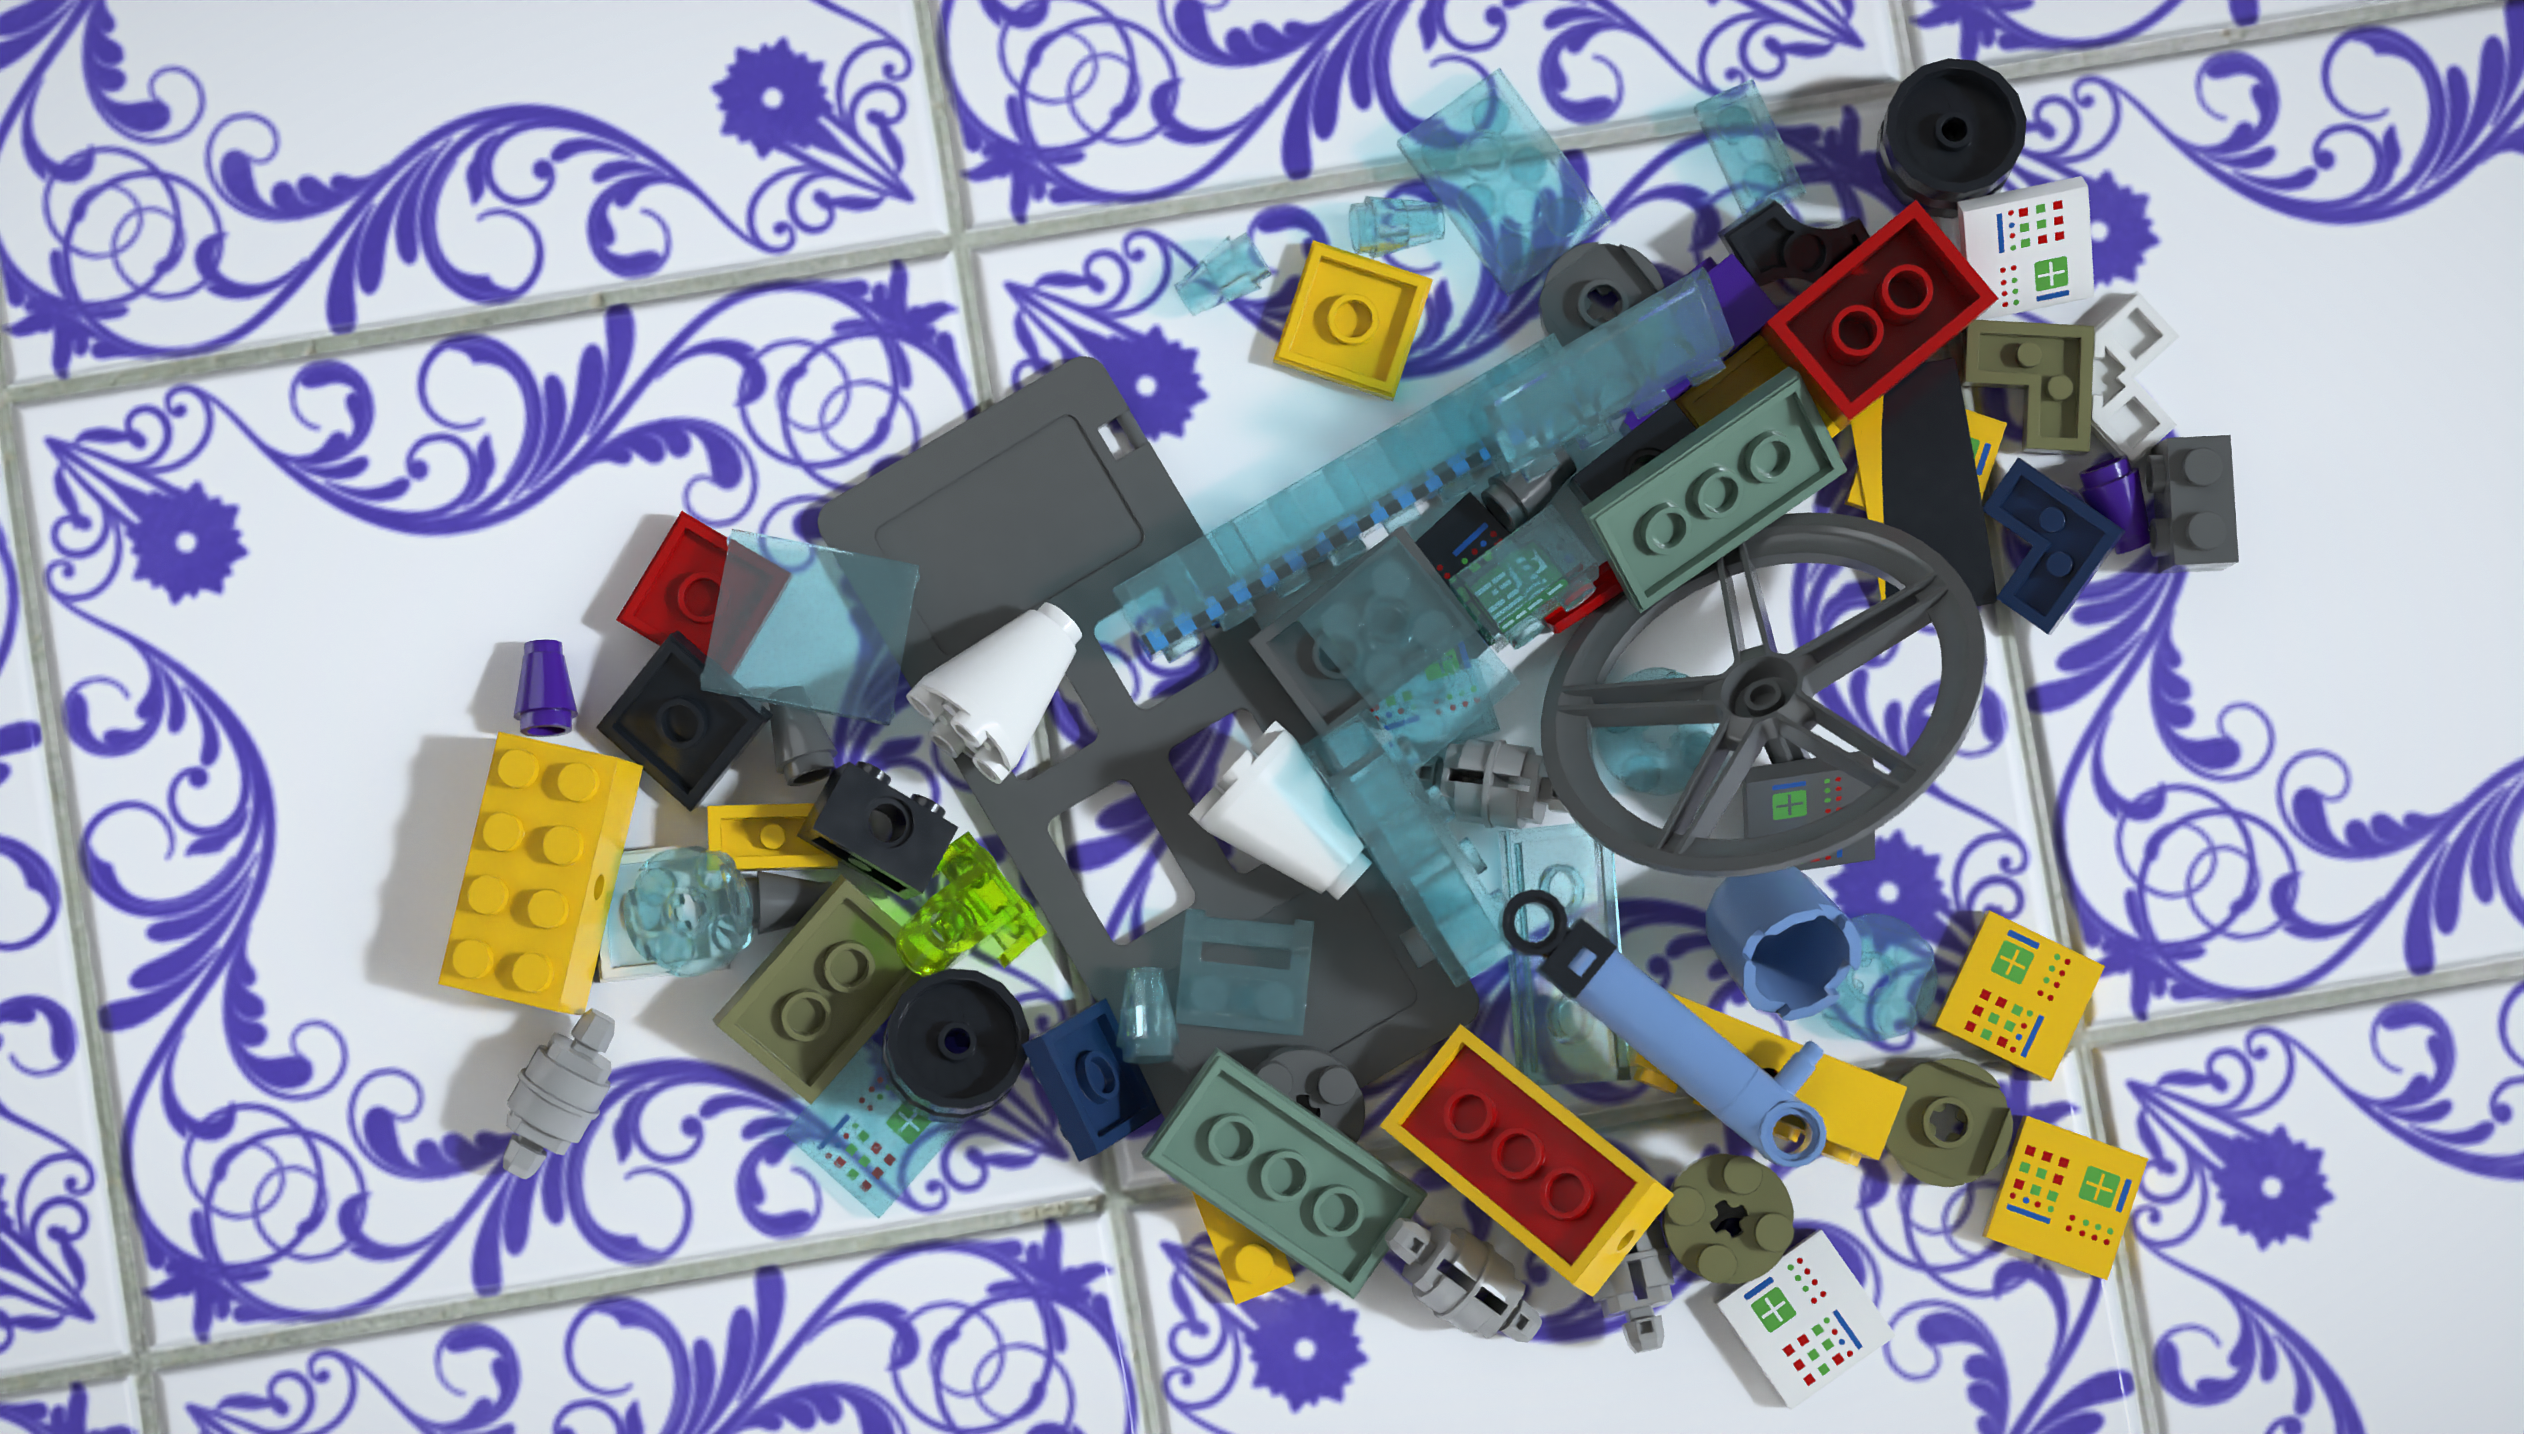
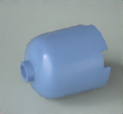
(1782, 941)

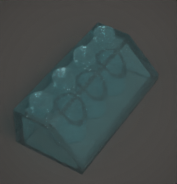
(1603, 377)

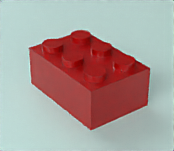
(1878, 314)

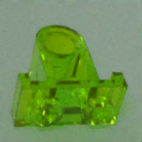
(968, 914)

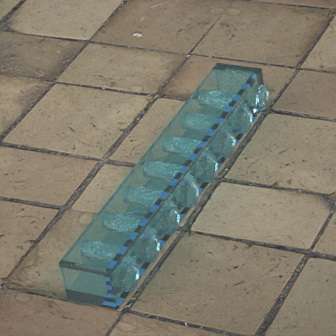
(1314, 520)

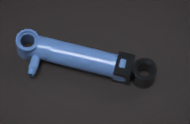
(1668, 1033)

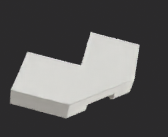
(2121, 409)

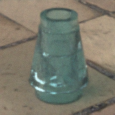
(1392, 225)
(1224, 275)
(1146, 1018)

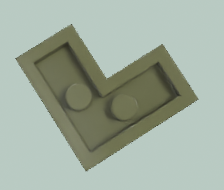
(2052, 368)

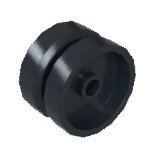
(1943, 104)
(979, 1017)

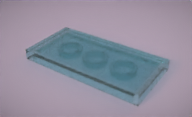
(1552, 1034)

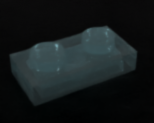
(1748, 147)

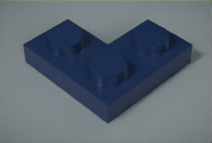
(2066, 539)

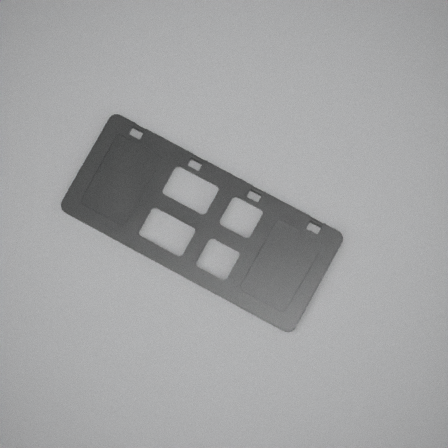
(1041, 512)

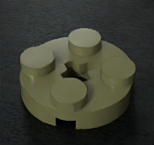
(1979, 1106)
(1764, 1229)

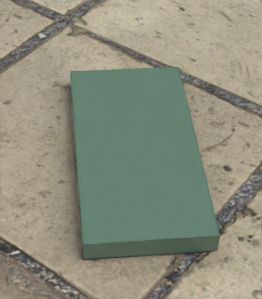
(1714, 489)
(1283, 1172)

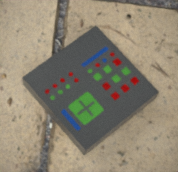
(1799, 793)

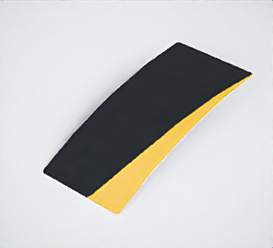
(1924, 474)

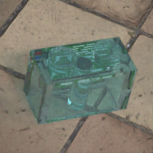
(1526, 580)

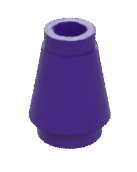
(2118, 494)
(544, 691)

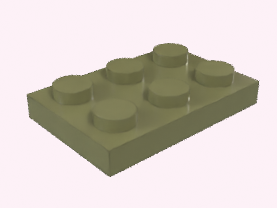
(820, 991)

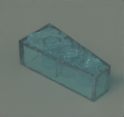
(1412, 842)

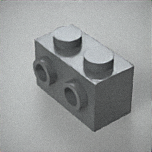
(2192, 504)

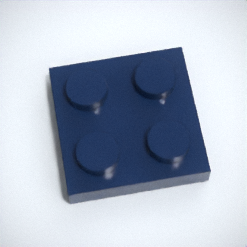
(1088, 1081)

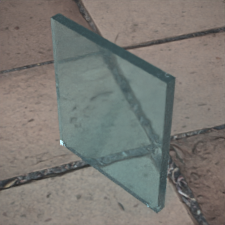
(810, 627)

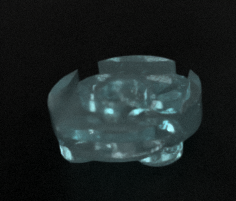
(1642, 764)
(724, 905)
(1910, 988)

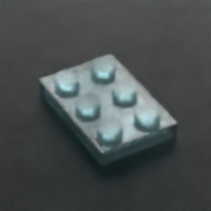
(1503, 181)
(1408, 650)

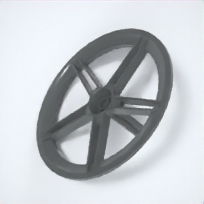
(1767, 700)

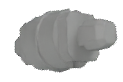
(1497, 766)
(558, 1093)
(1649, 1275)
(1454, 1293)

